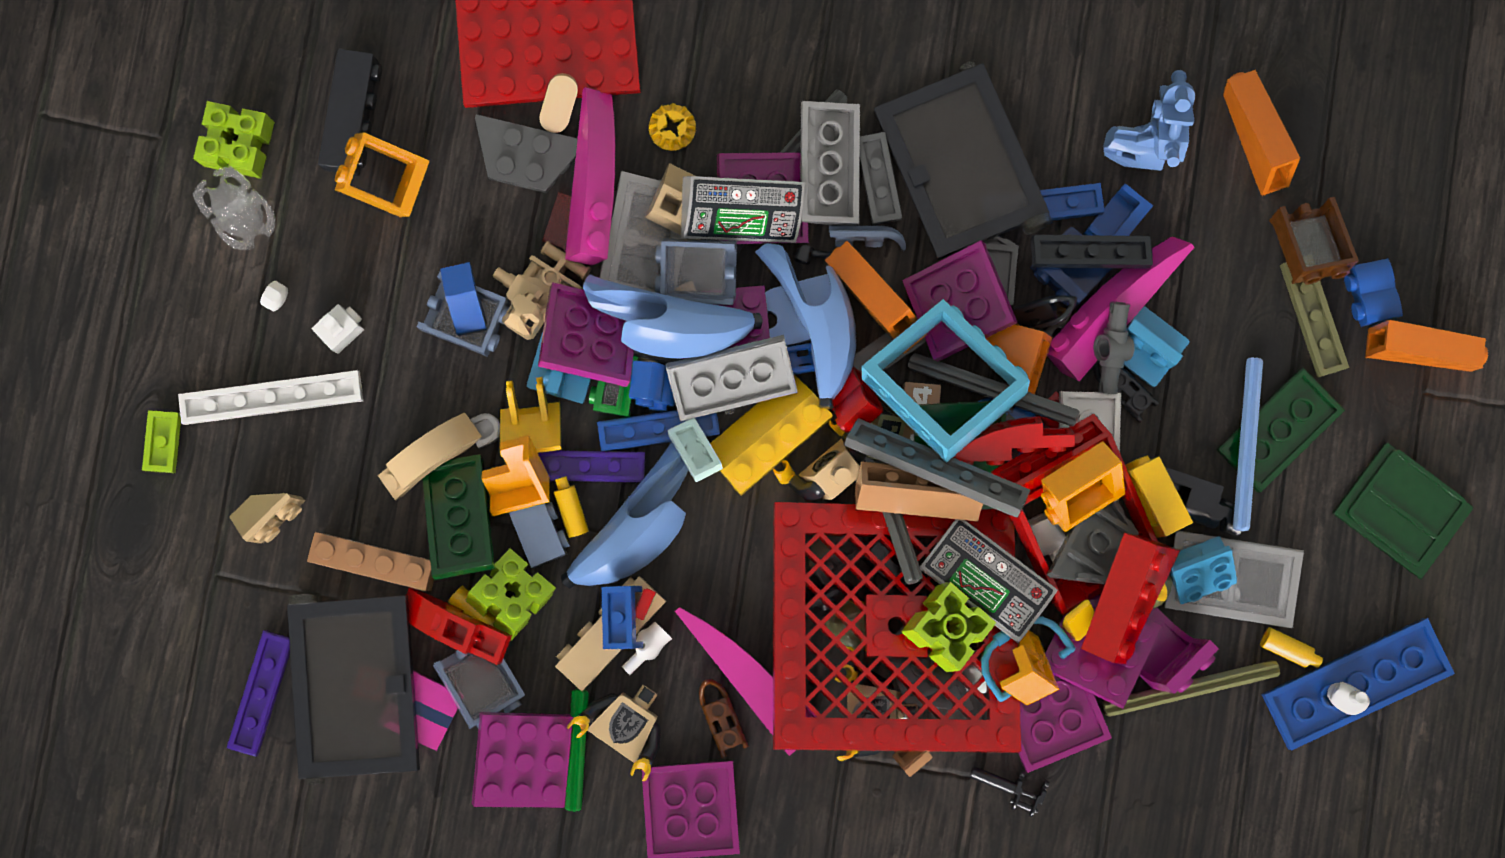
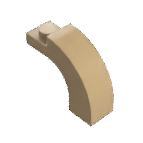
(428, 453)

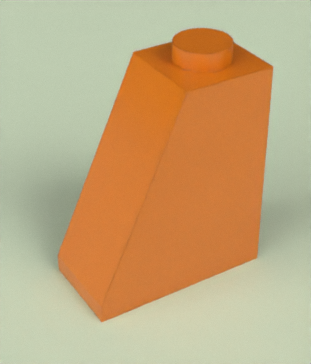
(1024, 349)

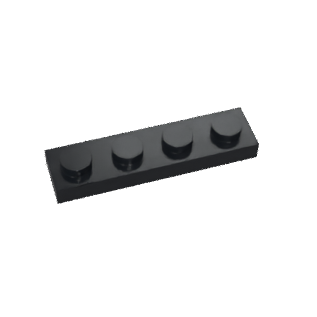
(1091, 251)

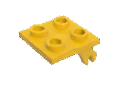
(540, 422)

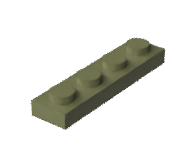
(1316, 325)

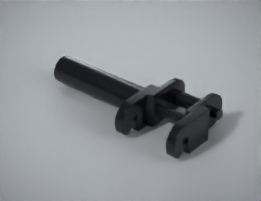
(1011, 787)

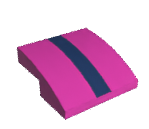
(433, 710)

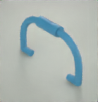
(1001, 638)

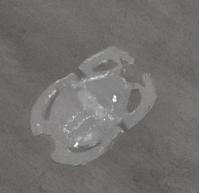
(235, 209)

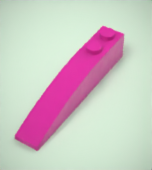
(592, 181)
(1073, 346)
(741, 669)

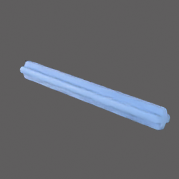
(1248, 444)

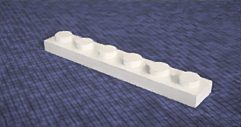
(270, 397)

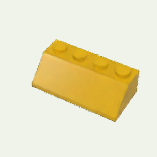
(768, 436)

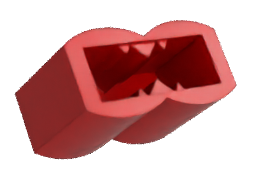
(855, 402)

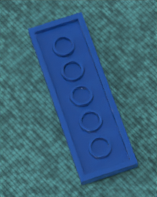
(1382, 669)

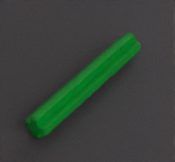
(575, 776)

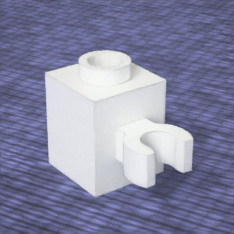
(338, 328)

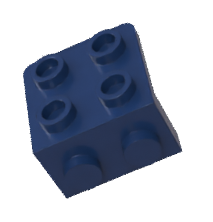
(1070, 281)

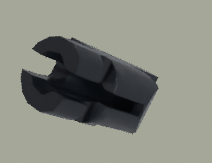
(1204, 502)

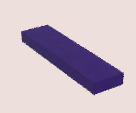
(595, 466)
(260, 693)

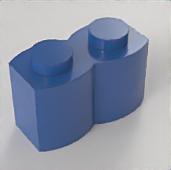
(1373, 292)
(651, 386)

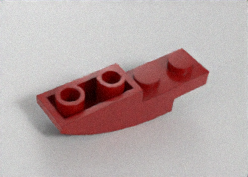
(1025, 434)
(455, 628)

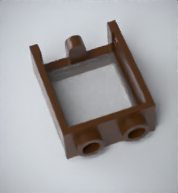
(1314, 242)

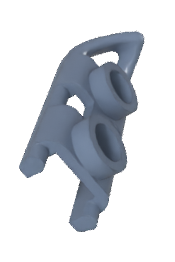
(872, 235)

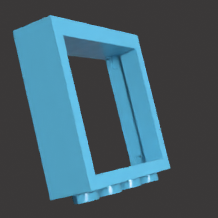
(912, 414)

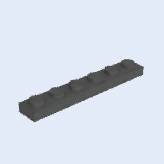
(930, 466)

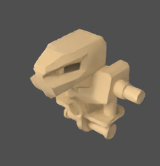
(531, 290)

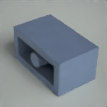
(539, 534)

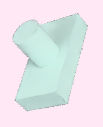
(695, 449)

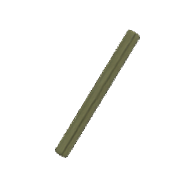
(1199, 687)

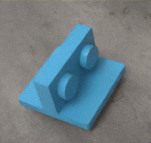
(1156, 347)
(558, 383)
(1203, 570)

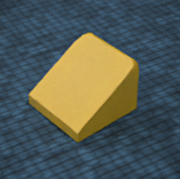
(1079, 620)

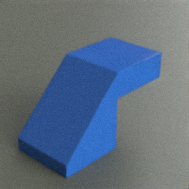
(463, 298)

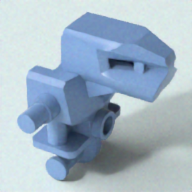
(1161, 138)

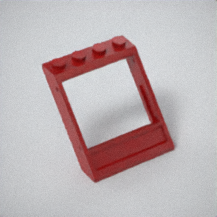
(1034, 466)

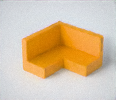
(520, 482)
(1034, 675)

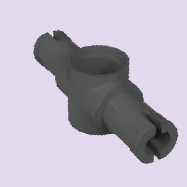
(1113, 347)

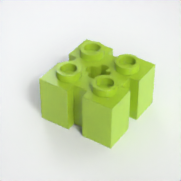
(223, 125)
(512, 612)
(966, 627)

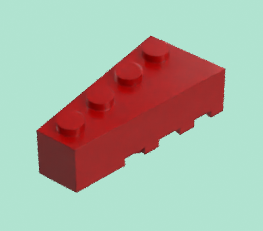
(1128, 597)

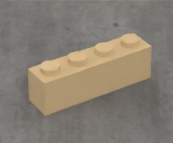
(587, 657)

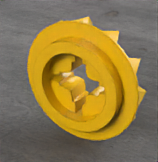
(666, 139)

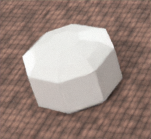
(274, 296)

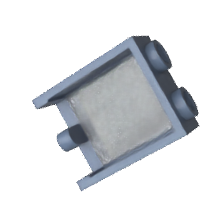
(697, 270)
(440, 323)
(479, 685)

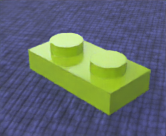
(161, 441)

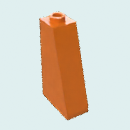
(1261, 132)
(871, 291)
(1425, 346)

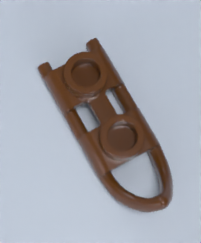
(718, 712)

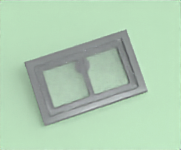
(633, 236)
(1264, 586)

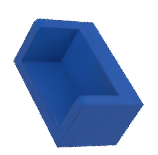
(1120, 214)
(619, 617)

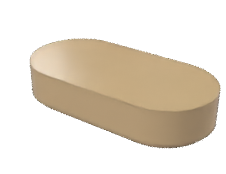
(558, 103)

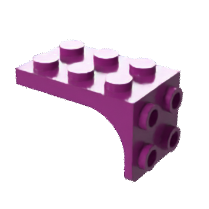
(1175, 657)

